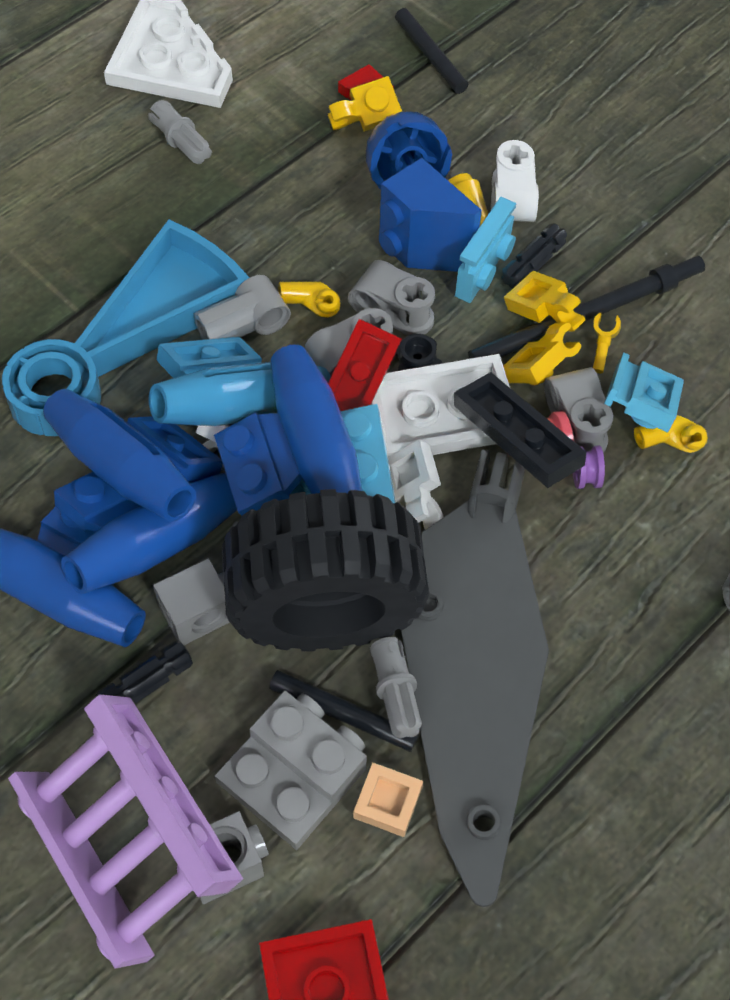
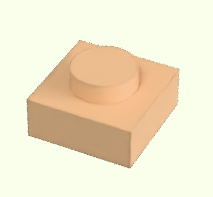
(388, 799)

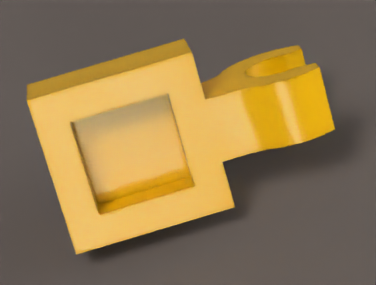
(369, 105)
(544, 296)
(539, 358)

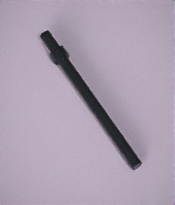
(659, 280)

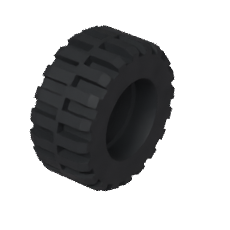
(324, 571)

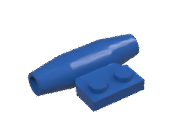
(303, 441)
(136, 457)
(129, 536)
(35, 577)

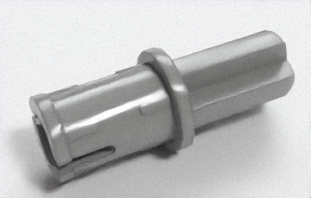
(179, 132)
(396, 687)

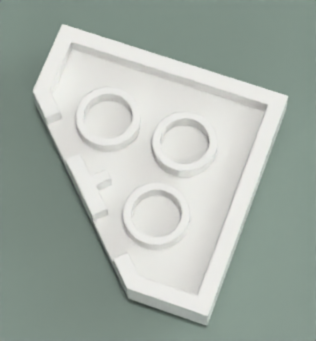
(168, 56)

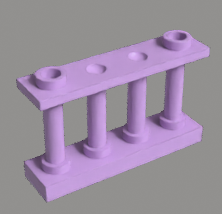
(172, 820)

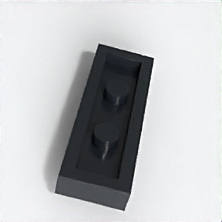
(520, 429)

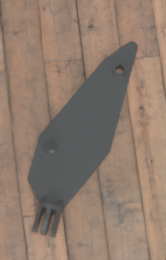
(478, 672)

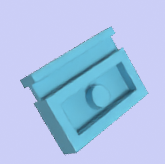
(485, 249)
(647, 393)

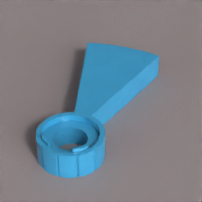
(148, 308)

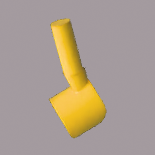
(603, 342)

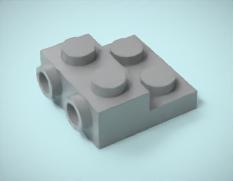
(293, 767)

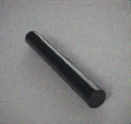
(431, 51)
(342, 710)

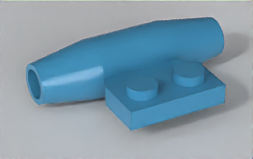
(212, 383)

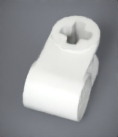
(516, 179)

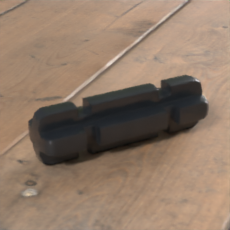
(534, 255)
(151, 673)

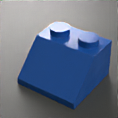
(425, 219)

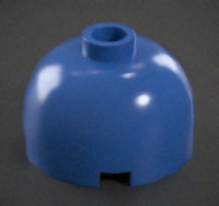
(402, 141)

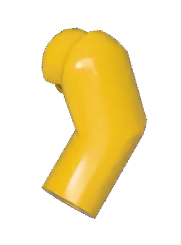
(313, 295)
(682, 435)

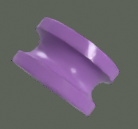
(593, 471)

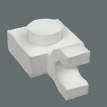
(413, 478)

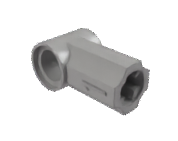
(252, 308)

